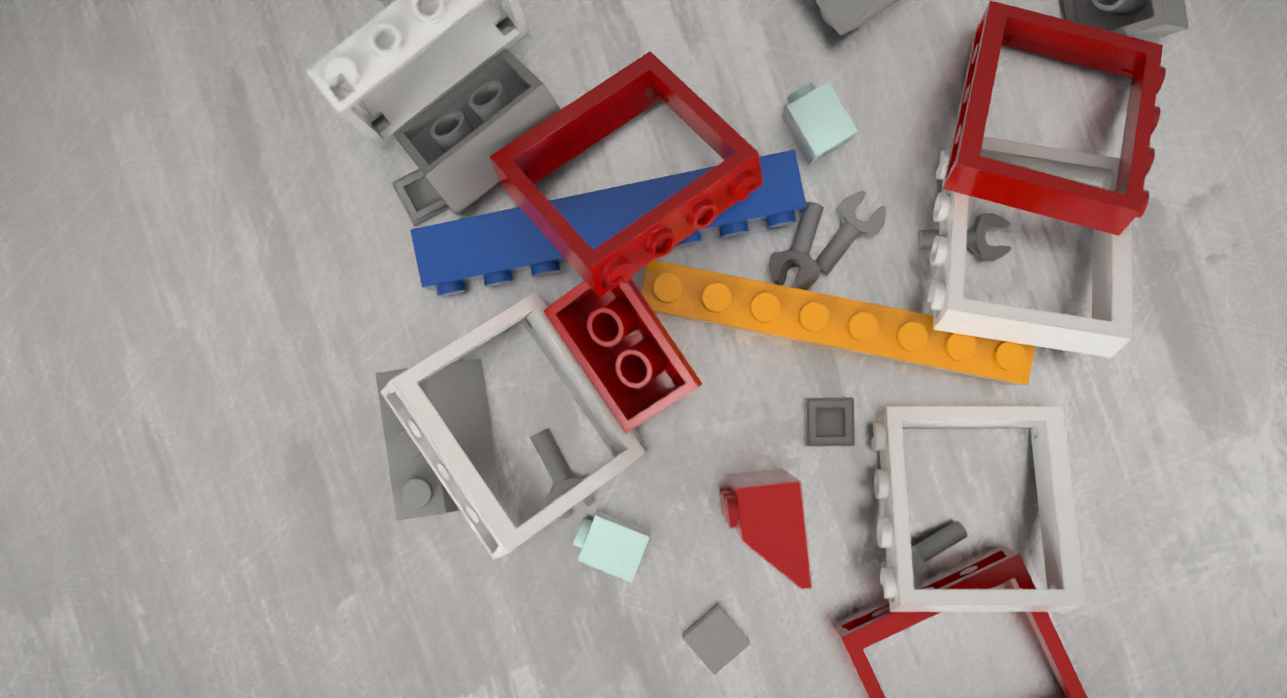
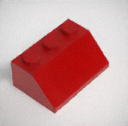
(623, 351)
(770, 519)

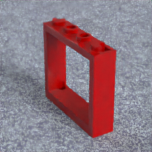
(592, 119)
(1039, 191)
(980, 574)

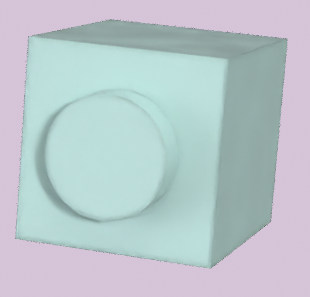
(818, 120)
(611, 545)

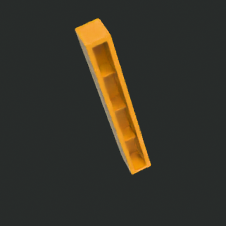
(829, 322)

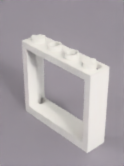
(412, 58)
(1111, 265)
(453, 465)
(1055, 502)

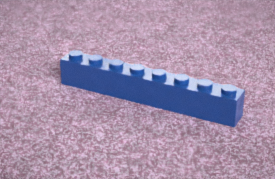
(509, 242)

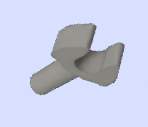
(849, 231)
(975, 237)
(799, 252)
(556, 468)
(934, 545)

